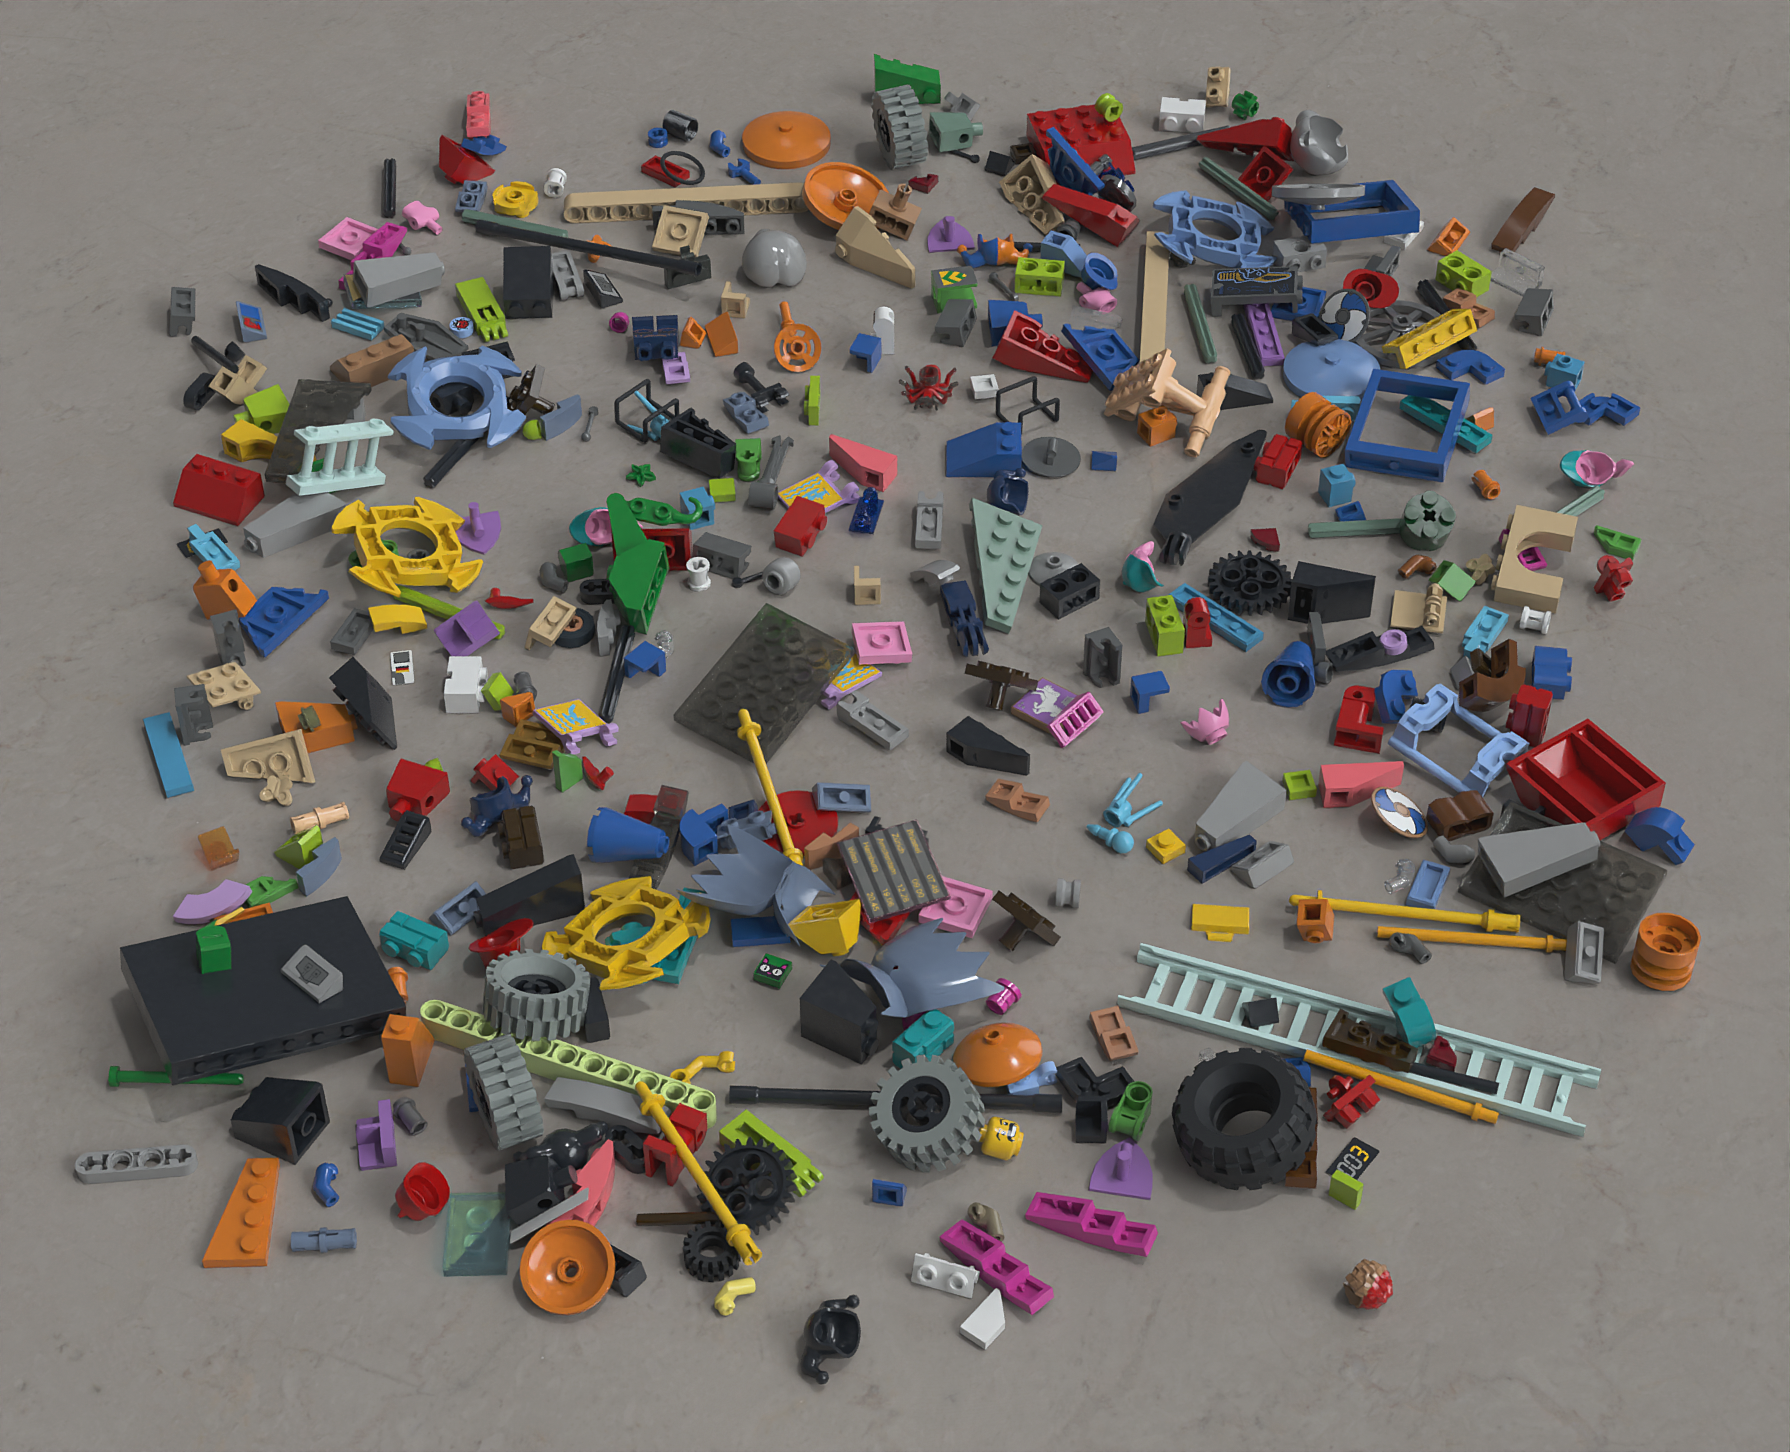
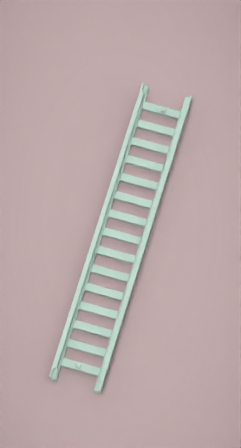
(1308, 1000)

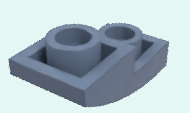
(472, 196)
(745, 413)
(563, 418)
(316, 873)

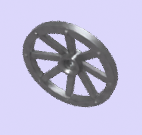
(1397, 327)

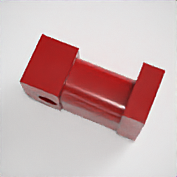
(1351, 726)
(692, 1128)

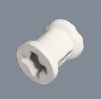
(555, 180)
(698, 570)
(1528, 614)

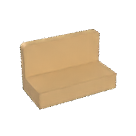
(550, 623)

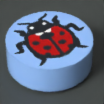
(462, 327)

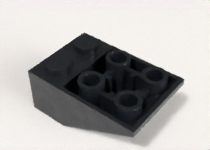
(1331, 593)
(366, 699)

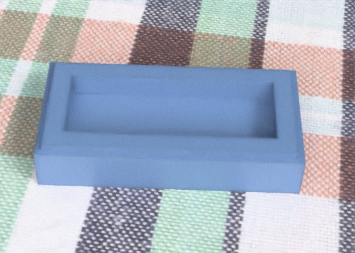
(1428, 885)

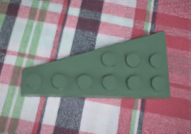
(1003, 556)

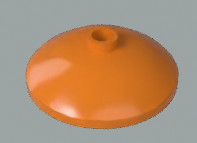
(998, 1054)
(553, 1253)

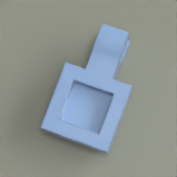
(1030, 1084)

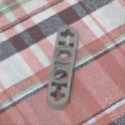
(136, 1169)

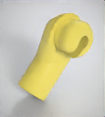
(731, 1289)

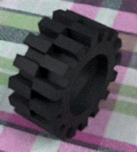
(709, 1266)

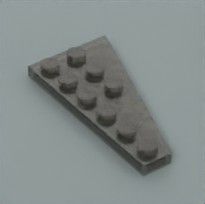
(315, 405)

